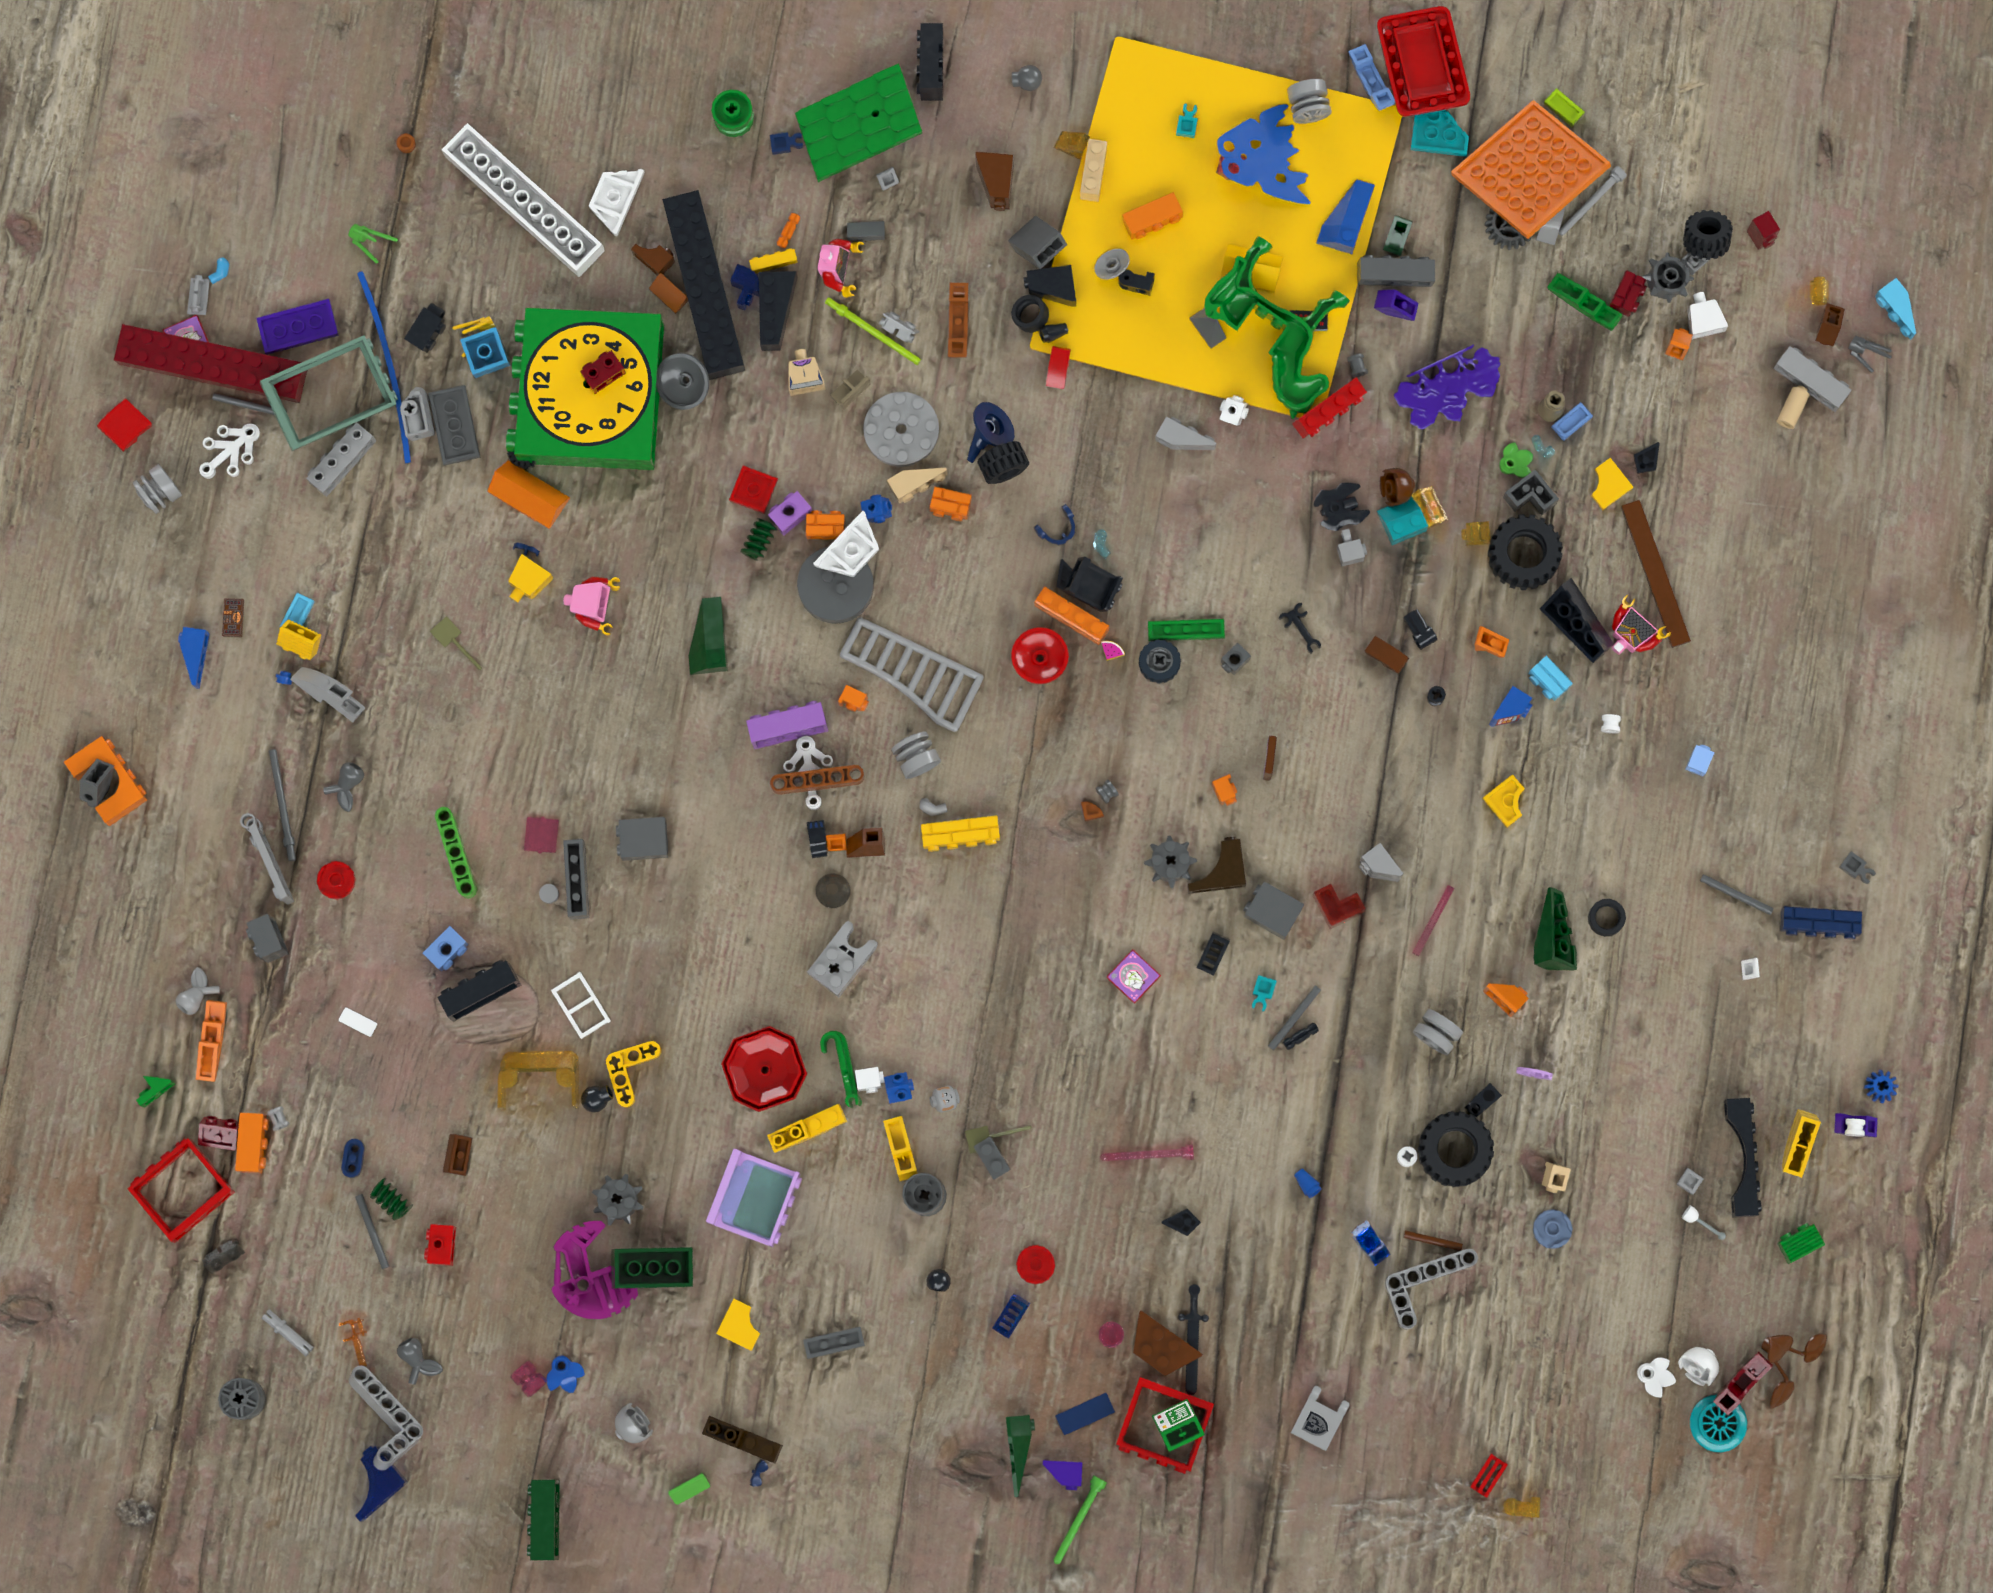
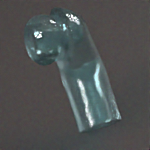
(1539, 447)
(1099, 543)

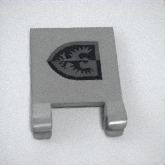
(1317, 1422)

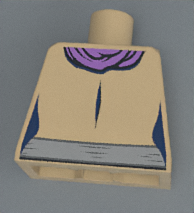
(804, 374)

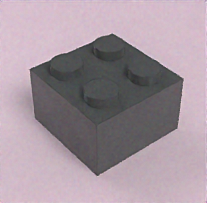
(267, 938)

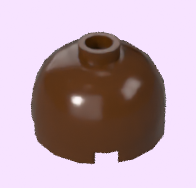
(1396, 486)

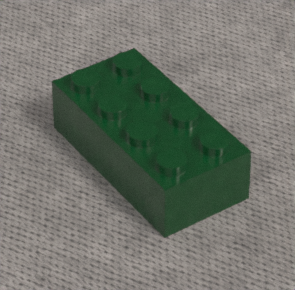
(652, 1267)
(544, 1520)

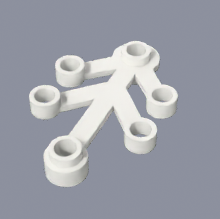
(231, 448)
(808, 765)

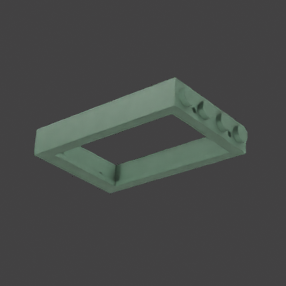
(280, 413)

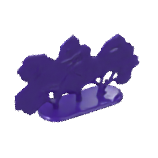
(1448, 390)

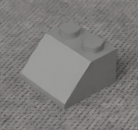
(1380, 865)

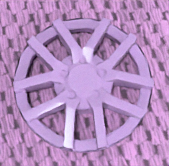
(1534, 1073)

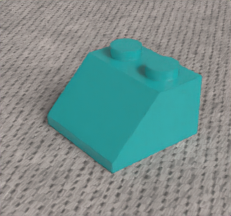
(1403, 521)

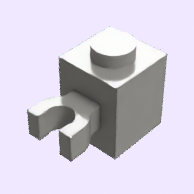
(1350, 551)

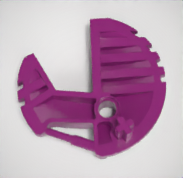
(598, 1298)

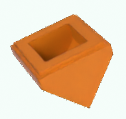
(836, 842)

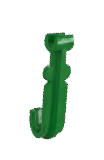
(845, 1065)

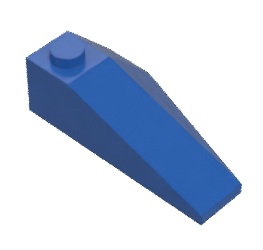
(1344, 223)

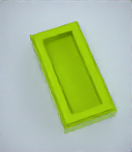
(1564, 107)

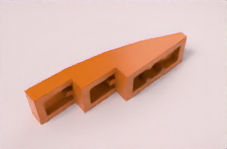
(211, 1041)

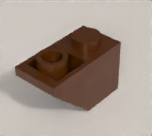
(866, 843)

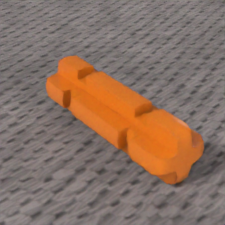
(788, 230)

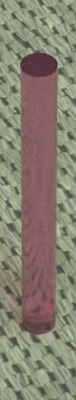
(1433, 920)

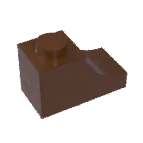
(655, 259)
(1830, 324)

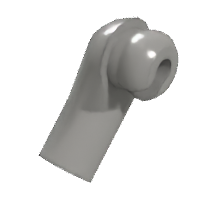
(930, 809)

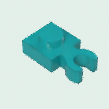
(1187, 124)
(1264, 990)

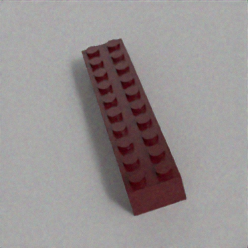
(205, 362)

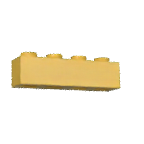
(773, 261)

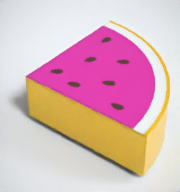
(1112, 650)

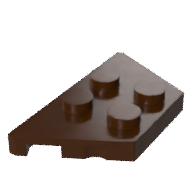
(1161, 1347)

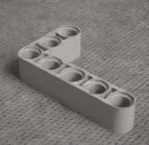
(1423, 1277)
(388, 1416)

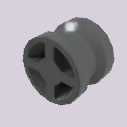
(1107, 791)

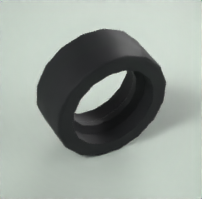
(1021, 304)
(1604, 903)

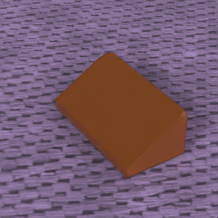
(668, 293)

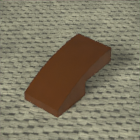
(1386, 654)

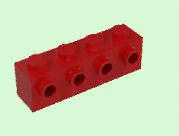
(1330, 407)

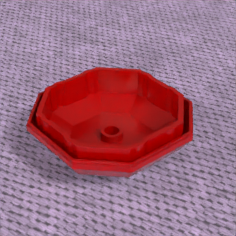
(758, 1050)

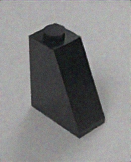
(1052, 284)

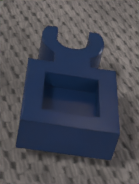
(782, 142)

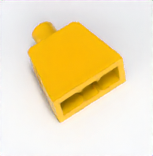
(528, 579)

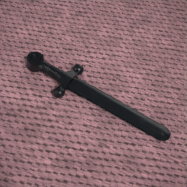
(1193, 1337)

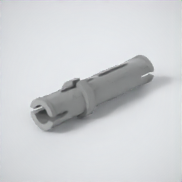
(288, 1333)

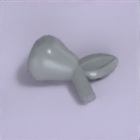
(190, 1000)

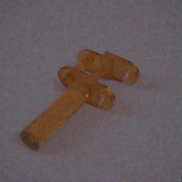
(356, 1341)

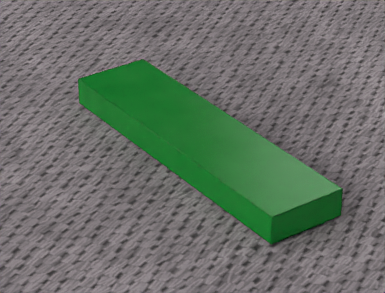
(1186, 629)

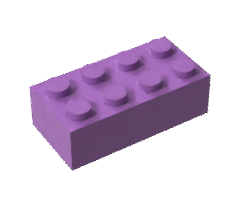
(787, 725)

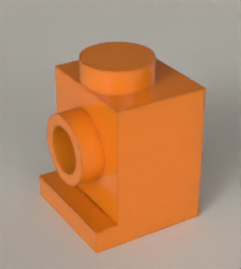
(853, 699)
(1225, 790)

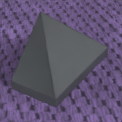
(1208, 328)

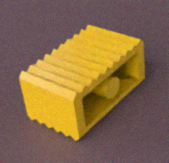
(298, 640)

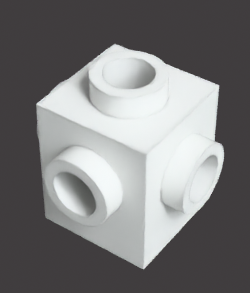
(1229, 415)

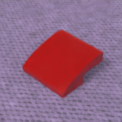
(124, 424)

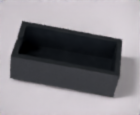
(479, 990)

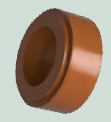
(406, 143)

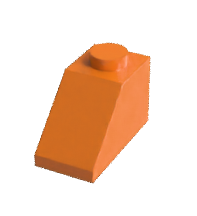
(1679, 343)

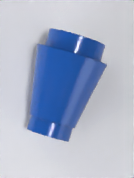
(1307, 1183)

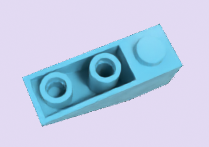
(1897, 304)

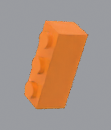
(1152, 216)
(251, 1143)

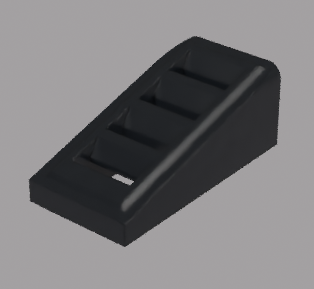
(1220, 938)

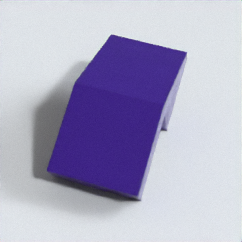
(1869, 1128)

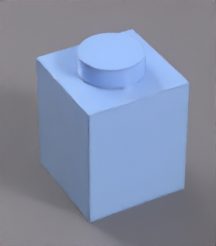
(1700, 760)

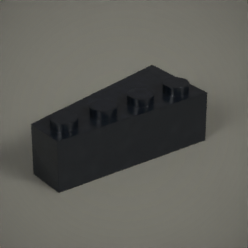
(931, 61)
(1577, 621)

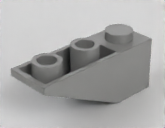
(1178, 437)

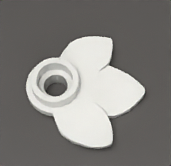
(1658, 1377)

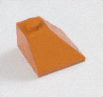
(1507, 997)

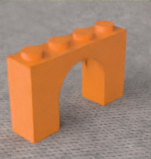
(128, 794)

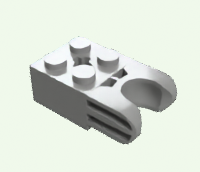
(843, 955)

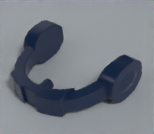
(1043, 535)

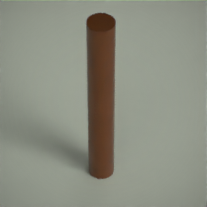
(1433, 1240)

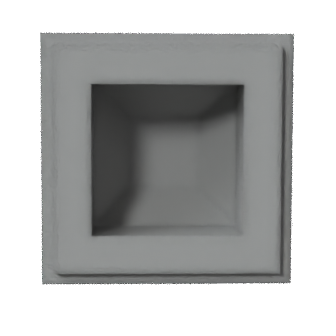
(887, 178)

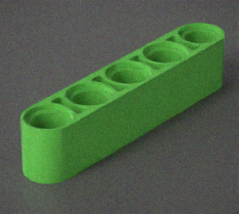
(450, 845)

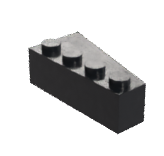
(775, 299)

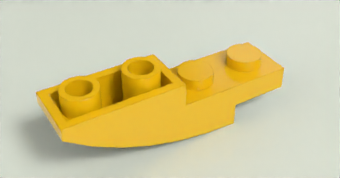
(807, 1128)

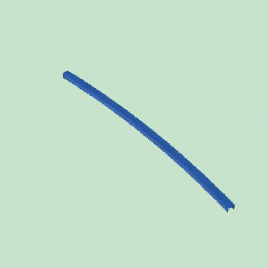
(405, 441)

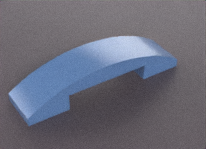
(1370, 78)

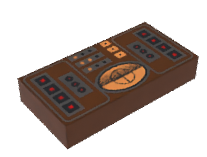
(233, 618)

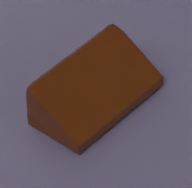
(457, 1154)

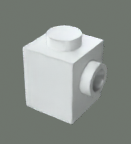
(869, 1079)

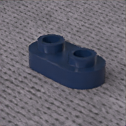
(351, 1158)

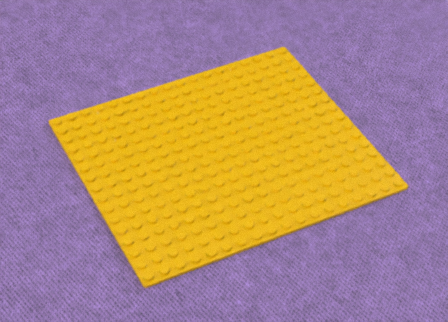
(1147, 161)

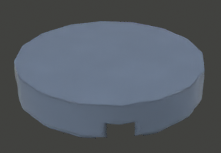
(1552, 1229)

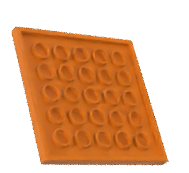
(1530, 169)

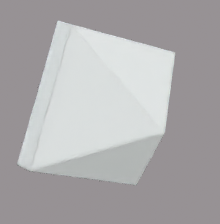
(1750, 968)

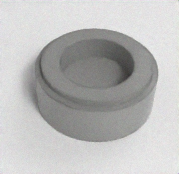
(549, 893)

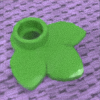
(1518, 459)

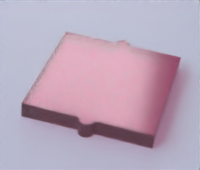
(541, 835)

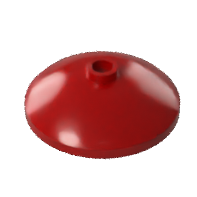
(1037, 643)

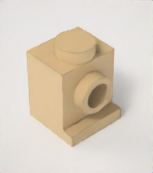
(1561, 1177)

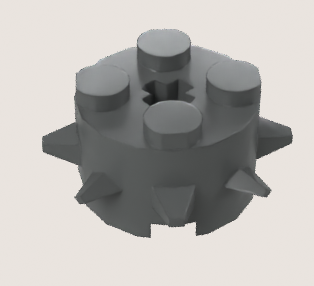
(1676, 272)
(1170, 872)
(628, 1204)

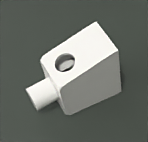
(1705, 317)

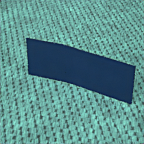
(1085, 1414)

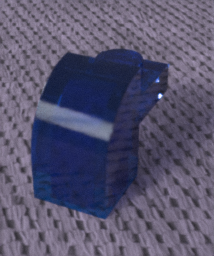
(748, 282)
(1370, 1243)

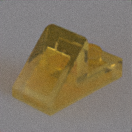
(1072, 143)

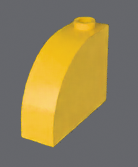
(1800, 1142)

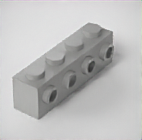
(340, 459)

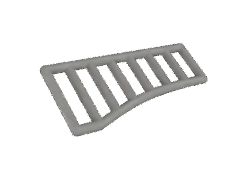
(909, 691)

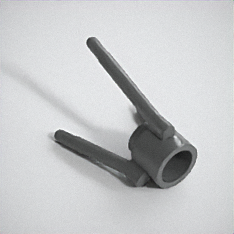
(1859, 345)

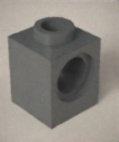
(1238, 651)

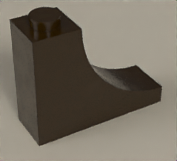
(1227, 873)

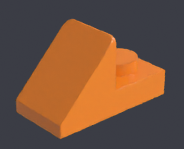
(1491, 642)

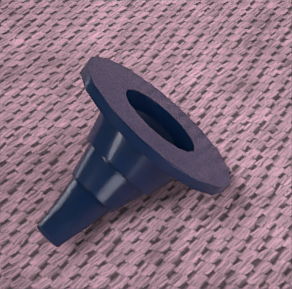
(992, 428)

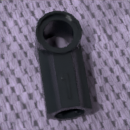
(1422, 633)

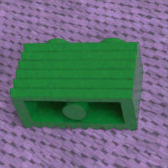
(1800, 1243)

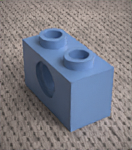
(435, 954)

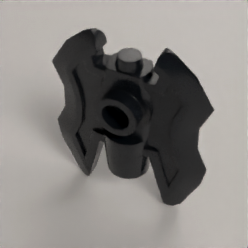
(1338, 507)

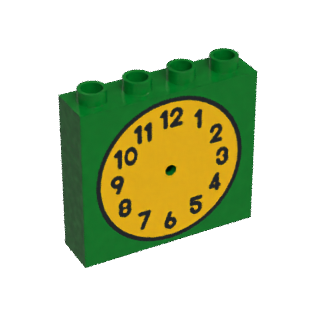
(556, 409)

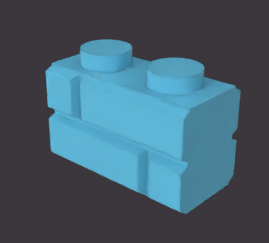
(1549, 678)

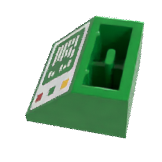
(1178, 1425)

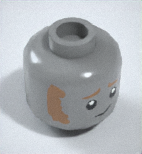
(944, 1098)

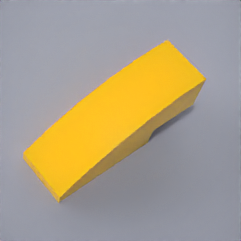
(900, 1148)

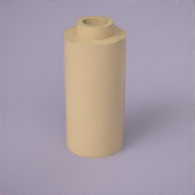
(1793, 407)

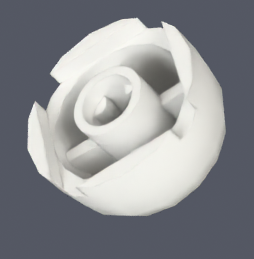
(1700, 1365)

